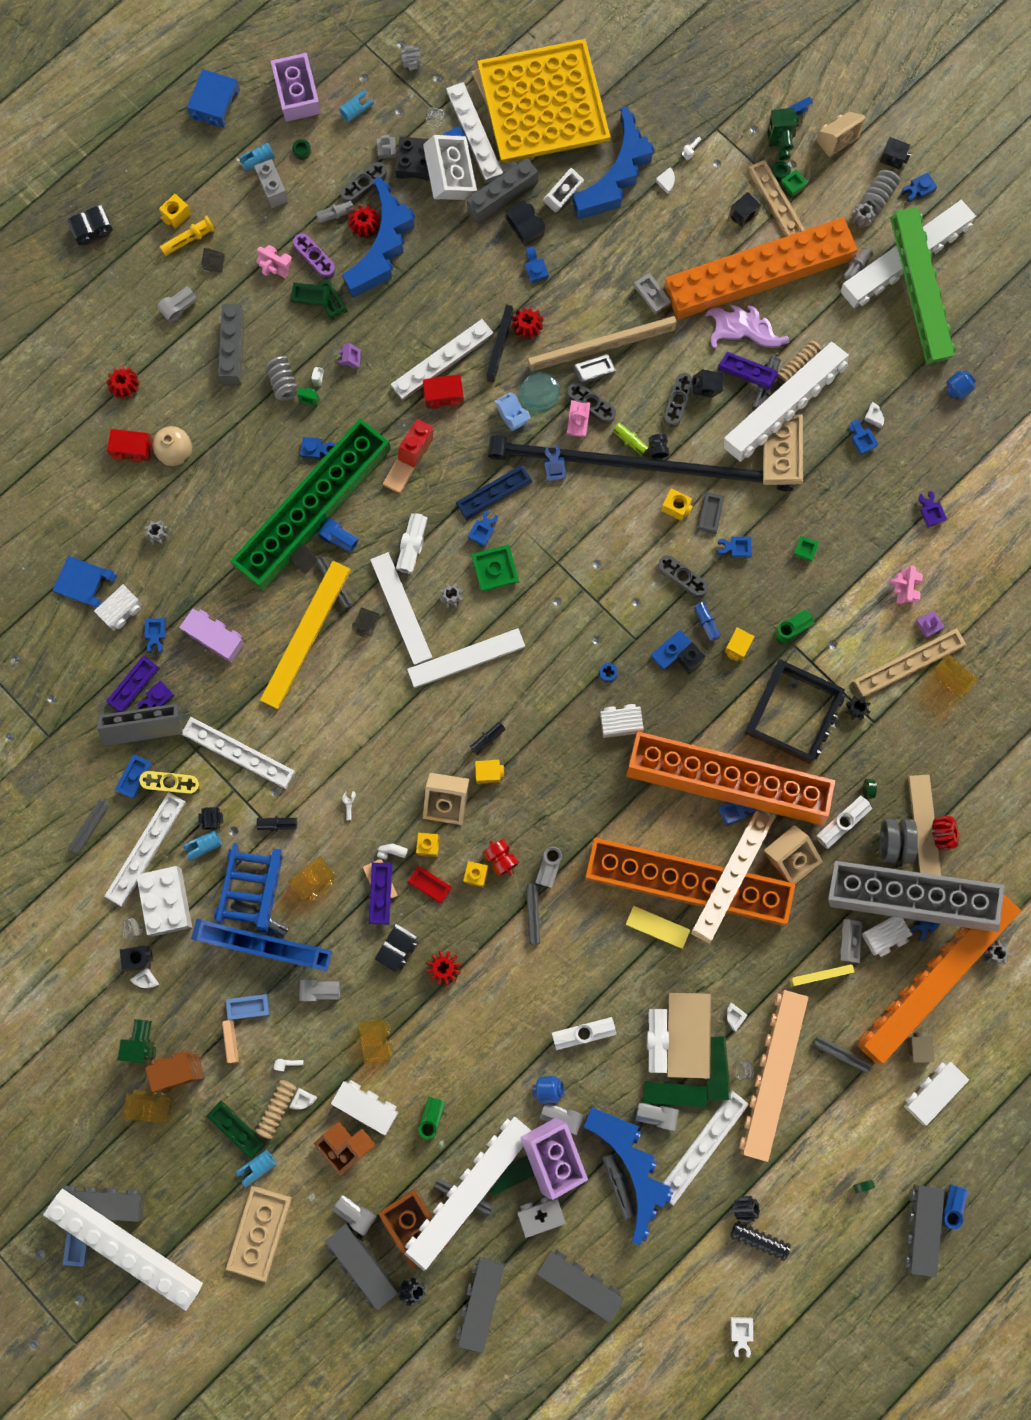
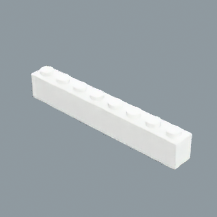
(889, 268)
(786, 401)
(467, 1195)
(123, 1249)

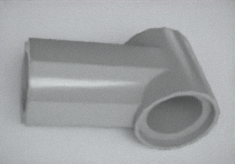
(174, 306)
(548, 869)
(313, 990)
(567, 1115)
(661, 1116)
(358, 1217)

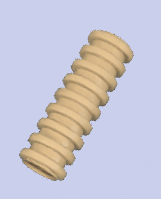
(799, 361)
(276, 1109)

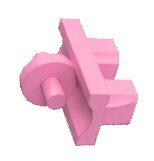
(272, 263)
(578, 419)
(905, 584)

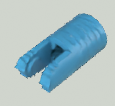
(353, 107)
(256, 157)
(202, 845)
(259, 1165)

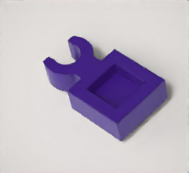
(931, 512)
(158, 695)

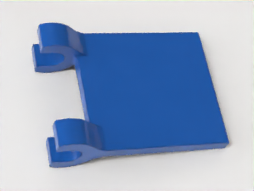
(80, 581)

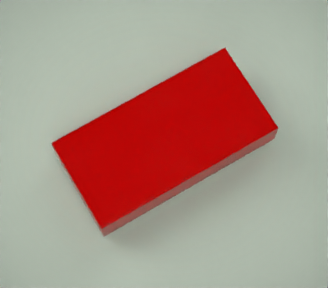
(429, 884)

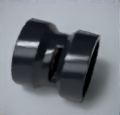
(659, 446)

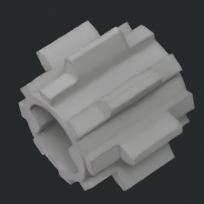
(411, 57)
(860, 210)
(151, 534)
(448, 591)
(993, 957)

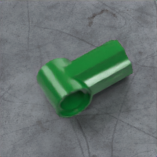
(794, 626)
(432, 1115)

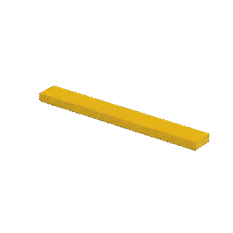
(305, 635)

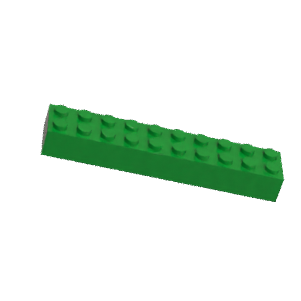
(311, 504)

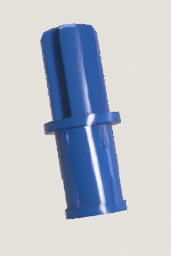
(707, 621)

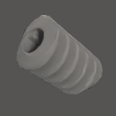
(881, 190)
(280, 378)

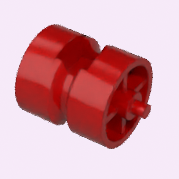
(499, 855)

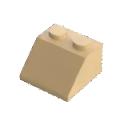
(840, 132)
(445, 798)
(793, 855)

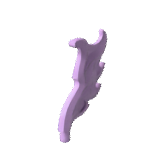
(744, 324)

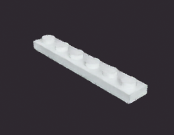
(474, 132)
(442, 359)

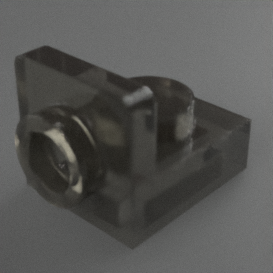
(365, 622)

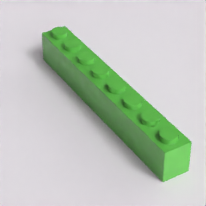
(922, 285)

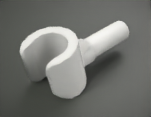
(688, 151)
(348, 802)
(281, 1063)

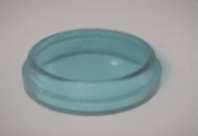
(539, 391)

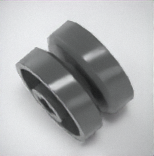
(898, 841)

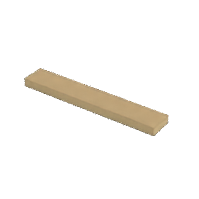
(775, 198)
(909, 663)
(923, 815)

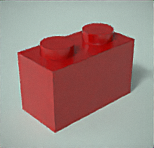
(443, 391)
(415, 443)
(129, 445)

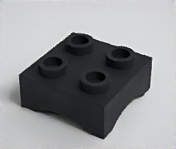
(411, 159)

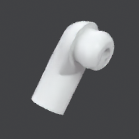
(384, 850)

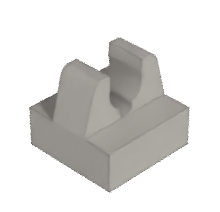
(386, 147)

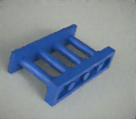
(264, 899)

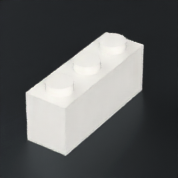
(935, 1092)
(365, 1107)

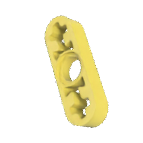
(183, 788)

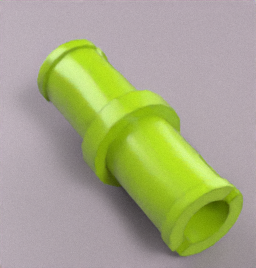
(630, 439)

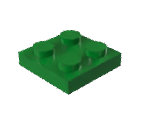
(495, 568)

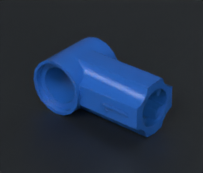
(334, 533)
(954, 1204)

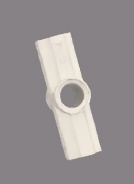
(411, 543)
(852, 813)
(597, 1029)
(657, 1040)

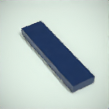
(494, 492)

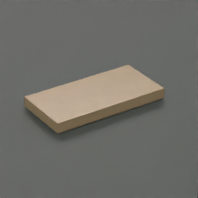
(784, 454)
(689, 1035)
(259, 1233)

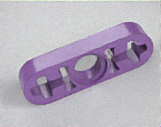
(315, 264)

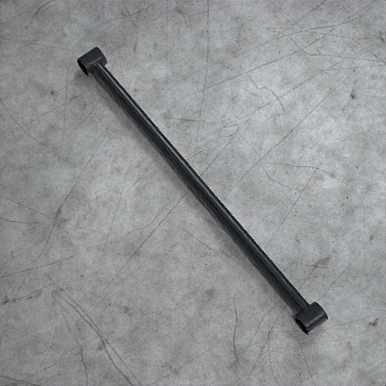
(499, 447)

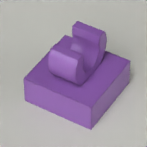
(350, 356)
(930, 624)

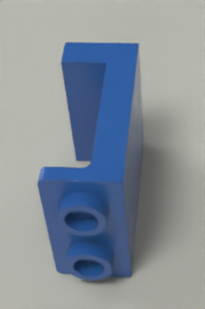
(212, 97)

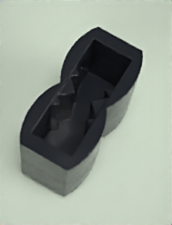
(525, 223)
(90, 225)
(396, 948)

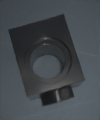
(895, 153)
(744, 209)
(707, 383)
(690, 658)
(127, 955)

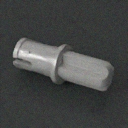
(334, 212)
(858, 263)

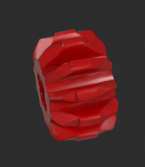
(363, 228)
(520, 323)
(119, 376)
(945, 833)
(437, 964)

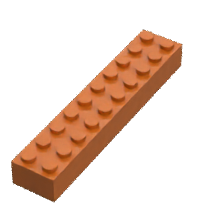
(760, 268)
(731, 778)
(686, 881)
(930, 987)

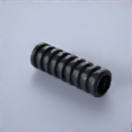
(760, 1240)

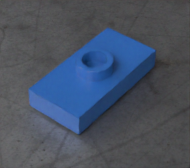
(668, 652)

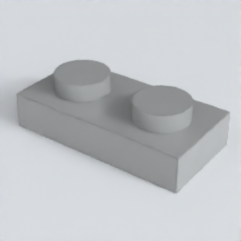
(652, 293)
(851, 941)

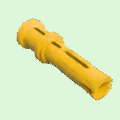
(195, 232)

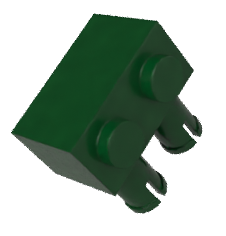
(781, 131)
(139, 1047)

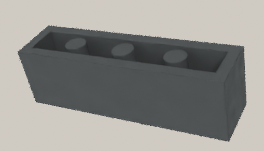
(502, 190)
(231, 344)
(140, 724)
(111, 1203)
(924, 1230)
(362, 1266)
(580, 1285)
(481, 1304)

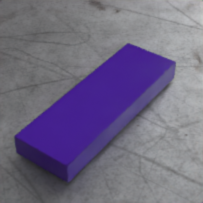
(748, 370)
(132, 684)
(380, 893)

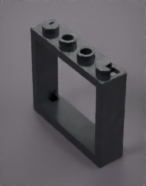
(829, 718)

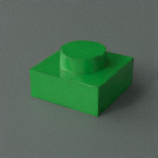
(794, 182)
(308, 396)
(806, 548)

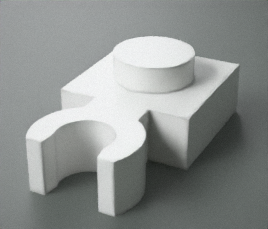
(741, 1332)

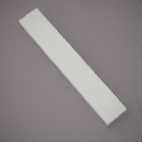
(401, 609)
(466, 658)
(238, 753)
(145, 849)
(705, 1145)

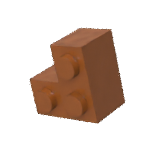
(342, 1149)

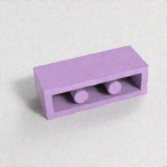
(212, 634)

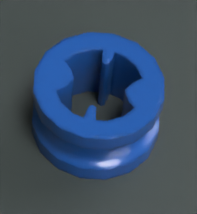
(603, 675)

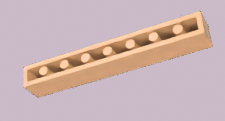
(774, 1075)

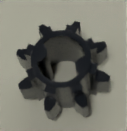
(859, 703)
(210, 818)
(746, 1209)
(412, 1291)

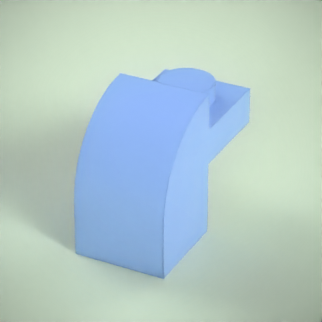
(512, 411)

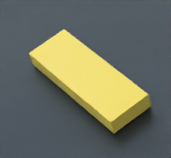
(657, 927)
(821, 975)

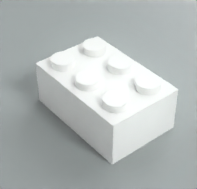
(449, 167)
(164, 901)

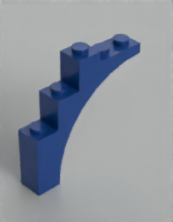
(607, 192)
(376, 265)
(261, 945)
(649, 1191)

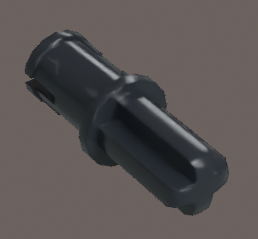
(487, 738)
(276, 823)

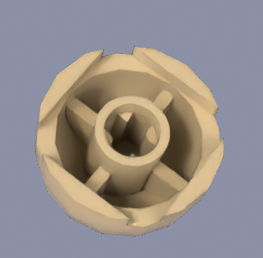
(172, 446)

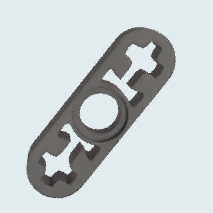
(367, 174)
(677, 392)
(590, 395)
(683, 584)

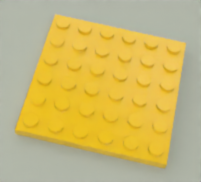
(543, 101)

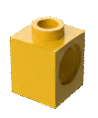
(173, 204)
(677, 497)
(738, 645)
(489, 771)
(427, 844)
(476, 874)

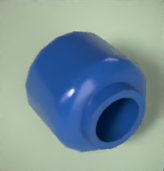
(960, 385)
(548, 1090)

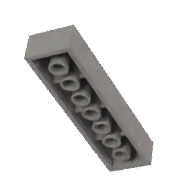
(917, 896)

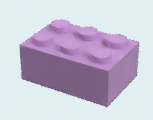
(296, 87)
(554, 1158)

